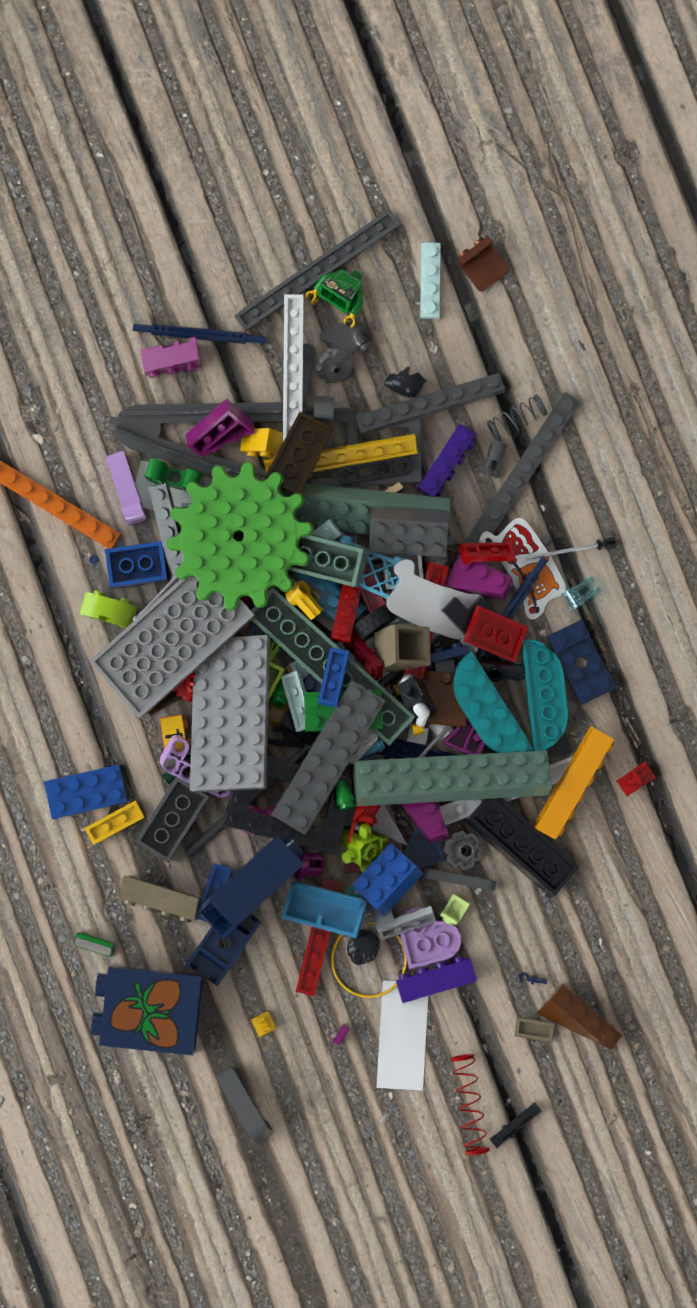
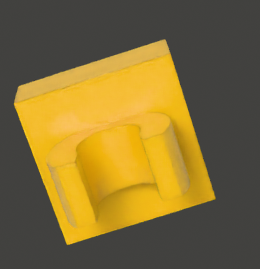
(263, 1023)

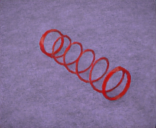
(478, 1150)

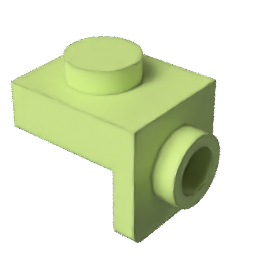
(455, 909)

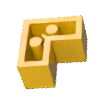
(263, 442)

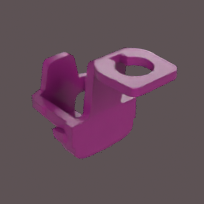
(306, 870)

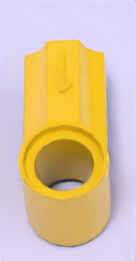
(301, 596)

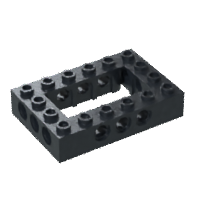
(323, 840)

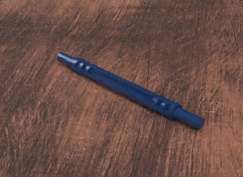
(199, 333)
(519, 597)

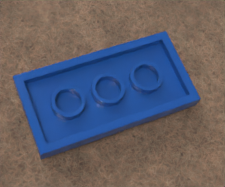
(85, 791)

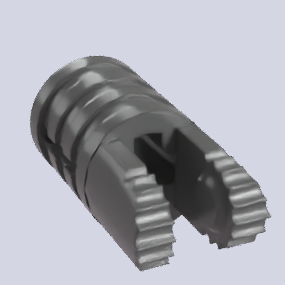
(496, 455)

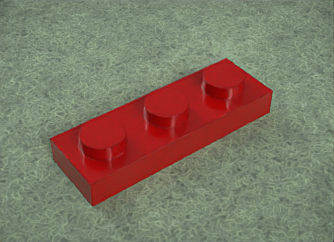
(345, 613)

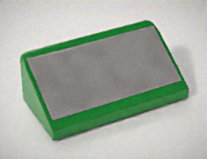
(94, 944)

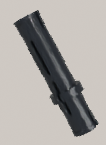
(515, 1125)

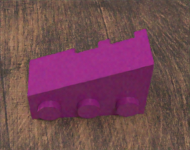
(171, 358)
(218, 428)
(479, 579)
(465, 740)
(428, 820)

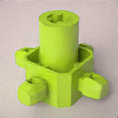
(363, 847)

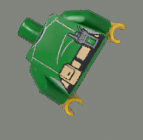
(341, 291)

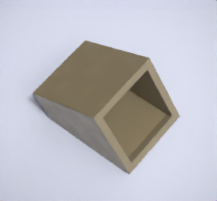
(403, 647)

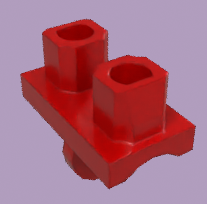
(635, 779)

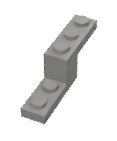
(390, 927)

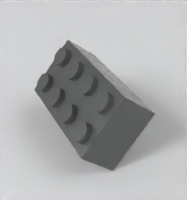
(408, 531)
(172, 820)

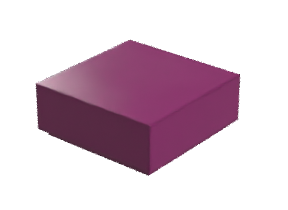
(341, 1034)

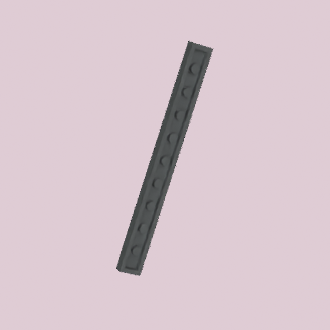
(312, 272)
(525, 467)

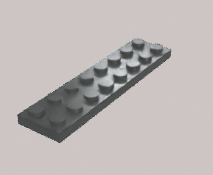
(328, 757)

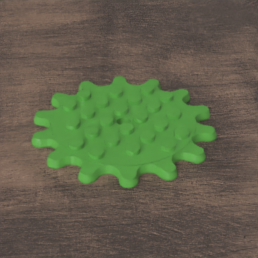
(268, 540)

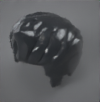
(405, 384)
(363, 948)

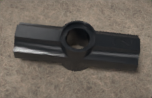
(500, 670)

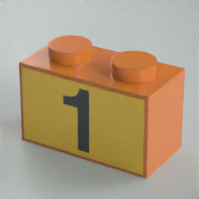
(174, 726)

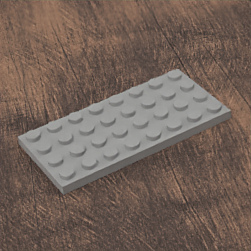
(167, 644)
(231, 717)

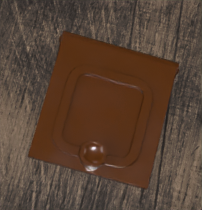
(443, 697)

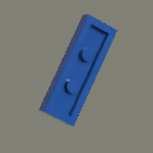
(333, 677)
(218, 876)

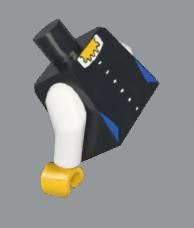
(416, 700)

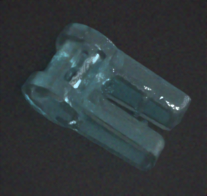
(574, 597)

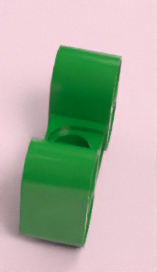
(160, 473)

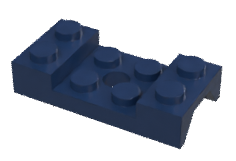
(574, 643)
(214, 961)

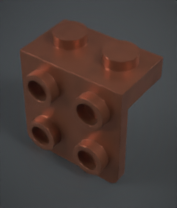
(482, 264)

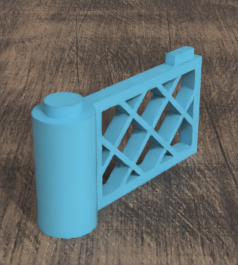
(346, 539)

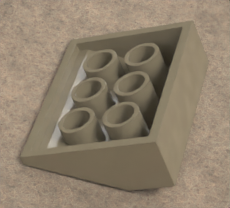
(159, 897)

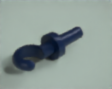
(532, 979)

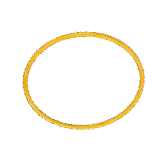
(357, 994)

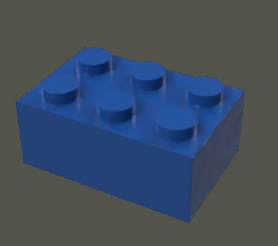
(136, 565)
(387, 879)

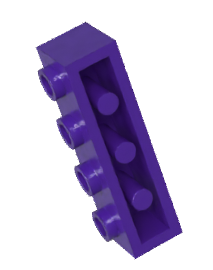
(447, 461)
(435, 980)

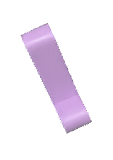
(126, 488)
(181, 763)

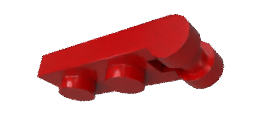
(486, 552)

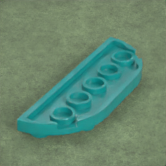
(544, 694)
(487, 709)

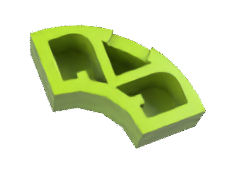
(107, 609)

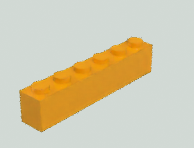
(574, 782)

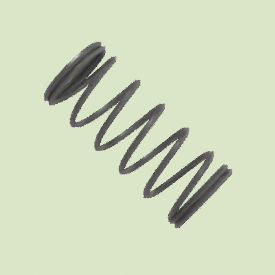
(492, 427)

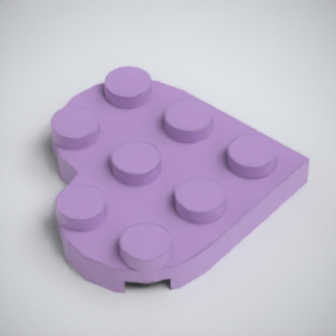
(430, 942)

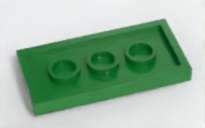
(318, 715)

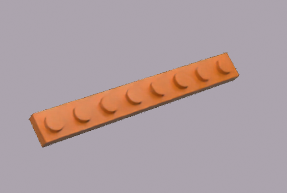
(58, 506)

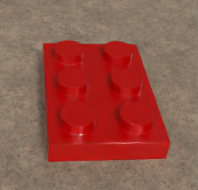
(495, 634)

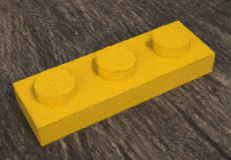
(114, 822)

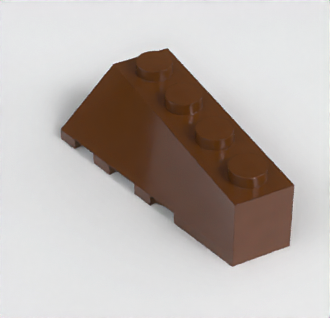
(572, 1013)

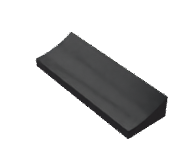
(522, 845)

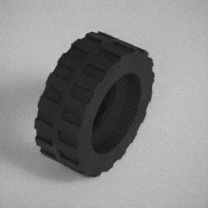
(374, 622)

